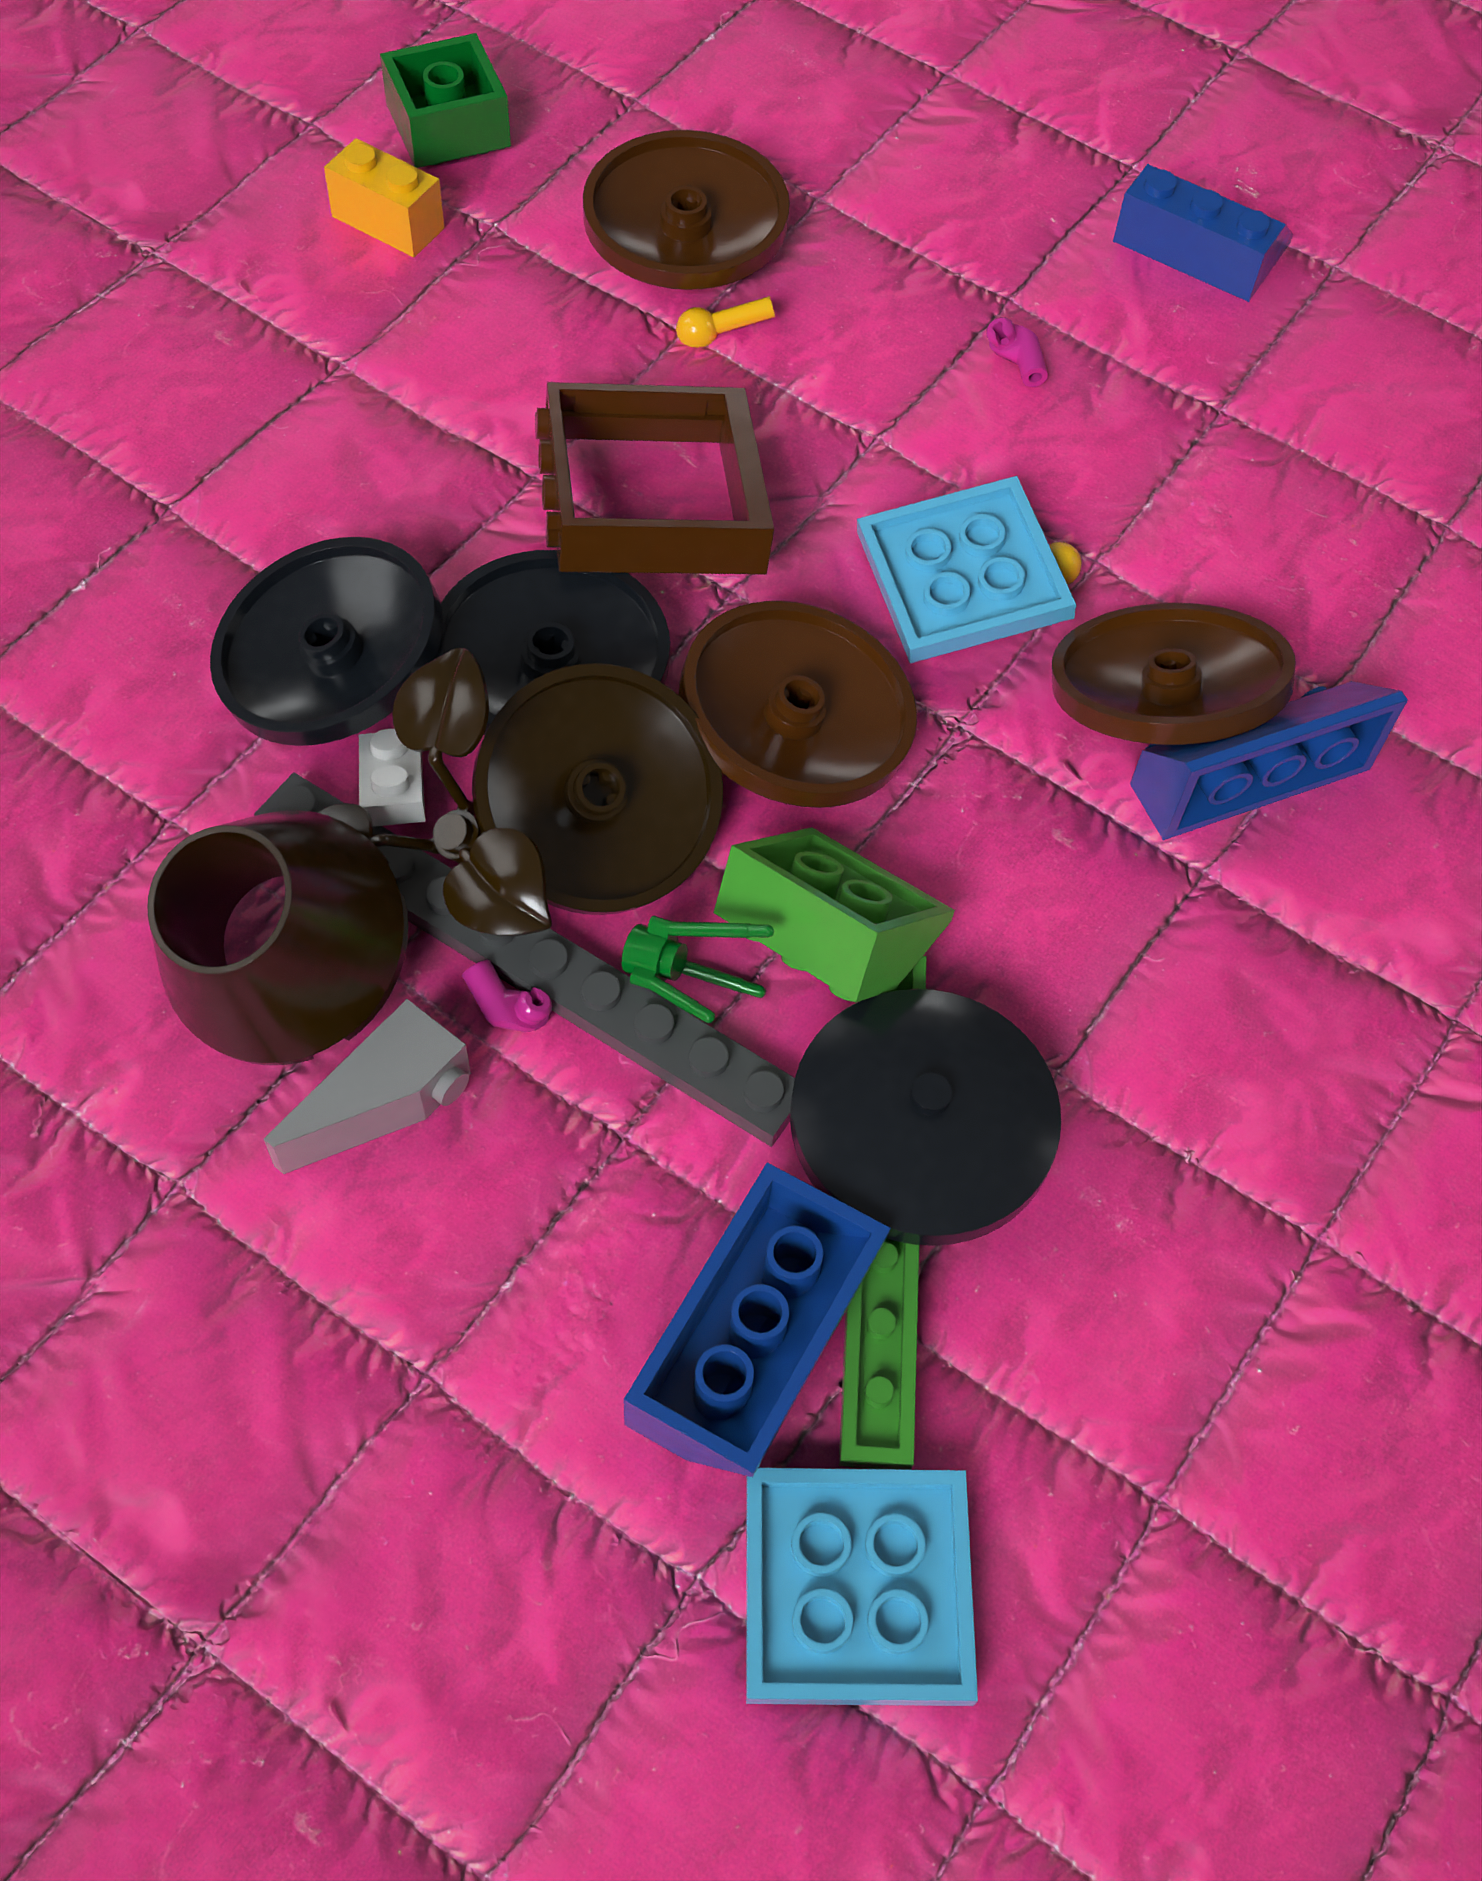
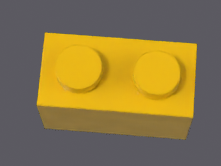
(384, 197)

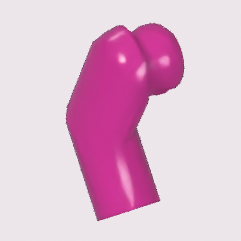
(1019, 347)
(503, 1006)

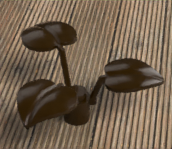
(499, 872)

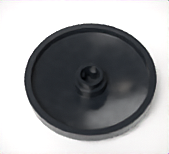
(532, 619)
(325, 640)
(926, 1115)

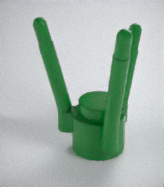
(656, 955)

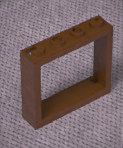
(664, 415)

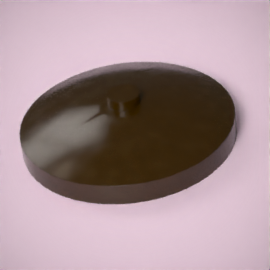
(603, 783)

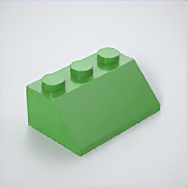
(831, 911)

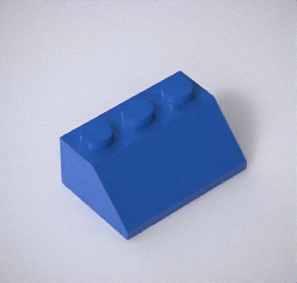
(1200, 232)

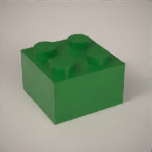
(446, 100)

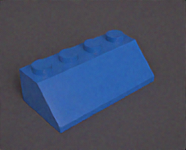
(1300, 749)
(753, 1324)

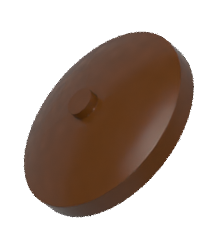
(685, 209)
(1173, 673)
(799, 703)

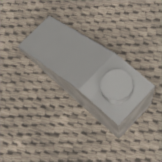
(381, 1087)

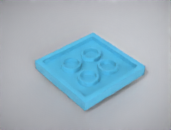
(965, 569)
(859, 1588)

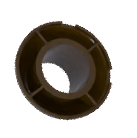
(318, 970)

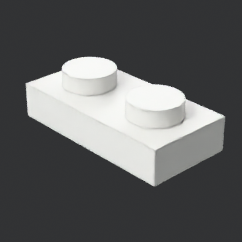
(390, 779)

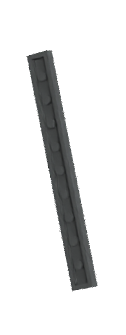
(588, 993)

